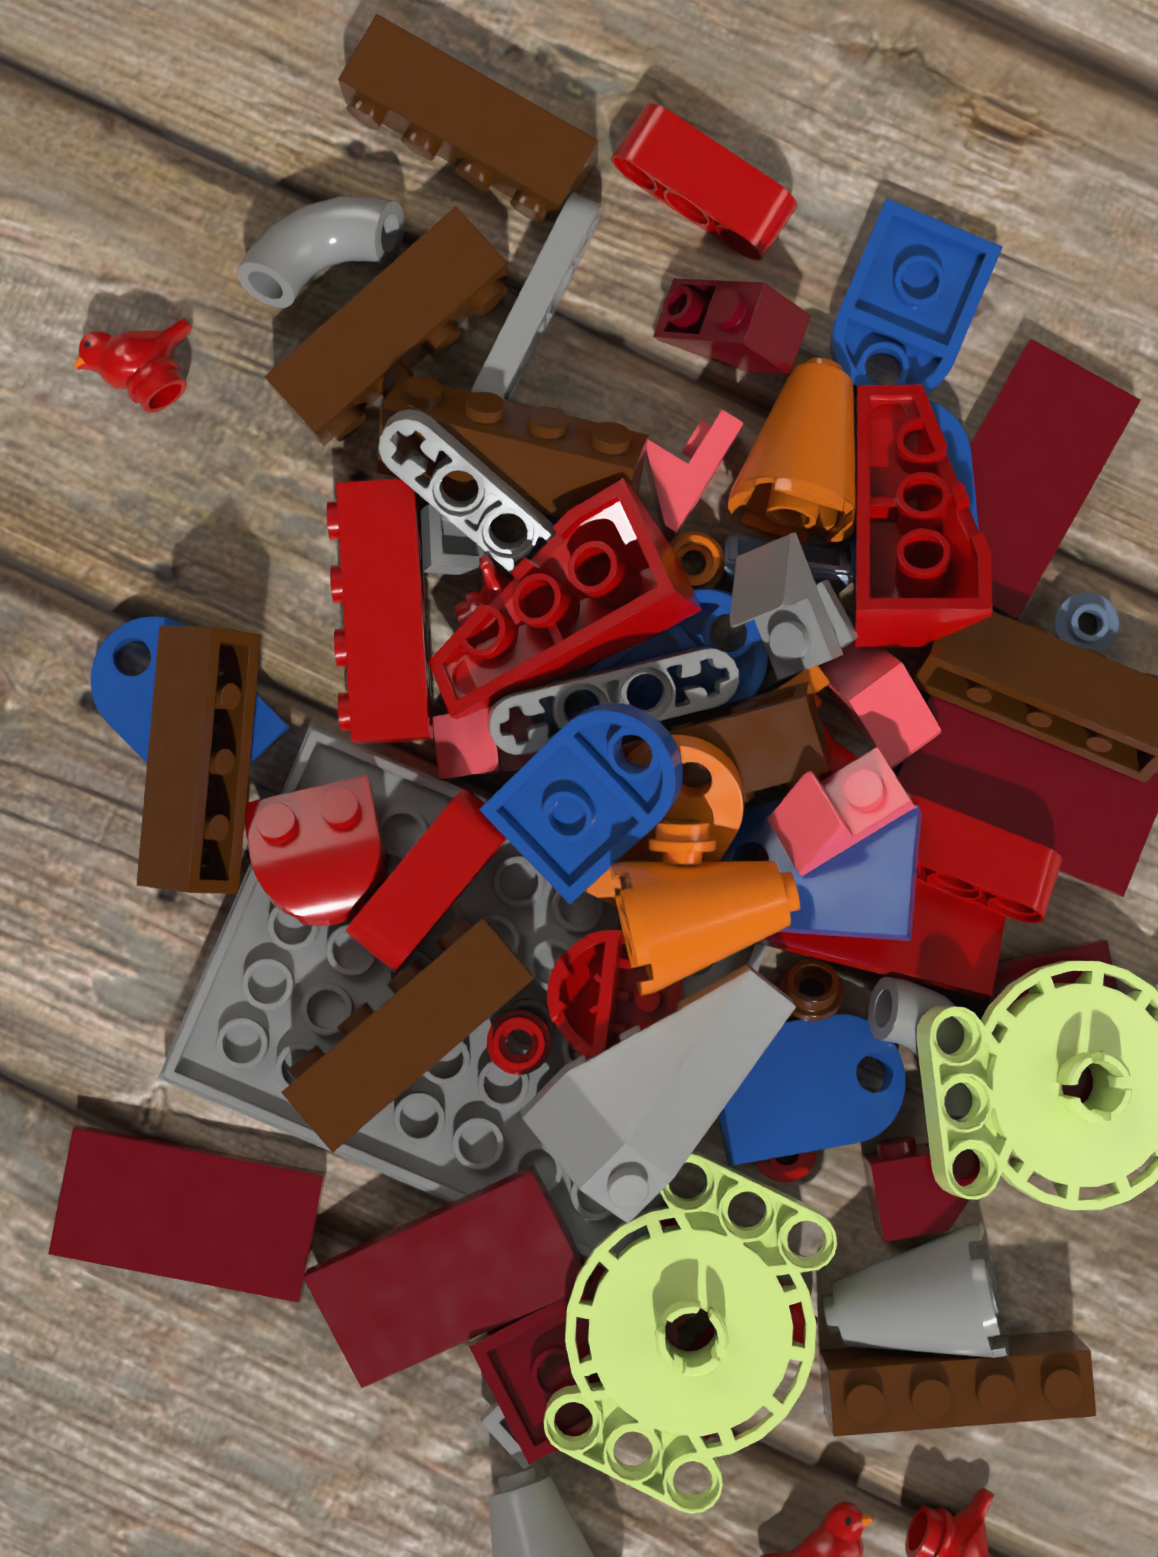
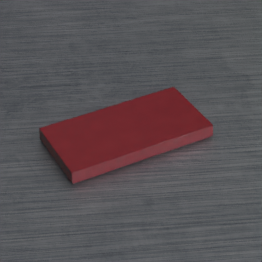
(1038, 463)
(1037, 792)
(187, 1213)
(446, 1276)

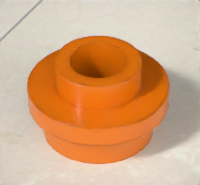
(708, 549)
(682, 841)

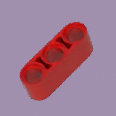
(704, 182)
(984, 863)
(427, 882)

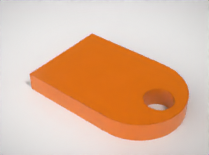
(716, 802)

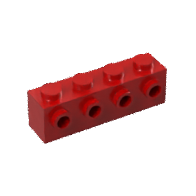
(383, 612)

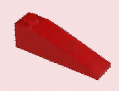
(917, 544)
(583, 597)

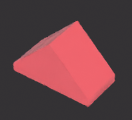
(880, 701)

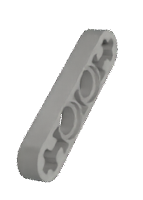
(539, 297)
(470, 516)
(611, 687)

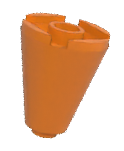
(803, 459)
(698, 913)

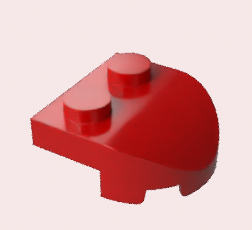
(318, 850)
(597, 996)

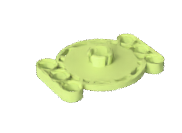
(1016, 1077)
(676, 1392)

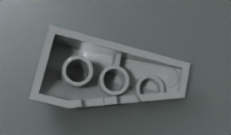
(646, 1103)

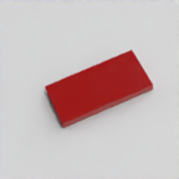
(950, 945)

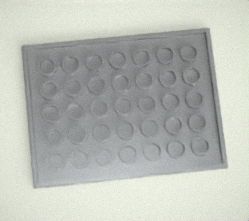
(289, 985)

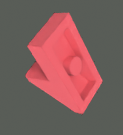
(679, 484)
(468, 749)
(834, 814)

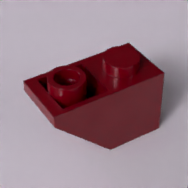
(733, 324)
(904, 1190)

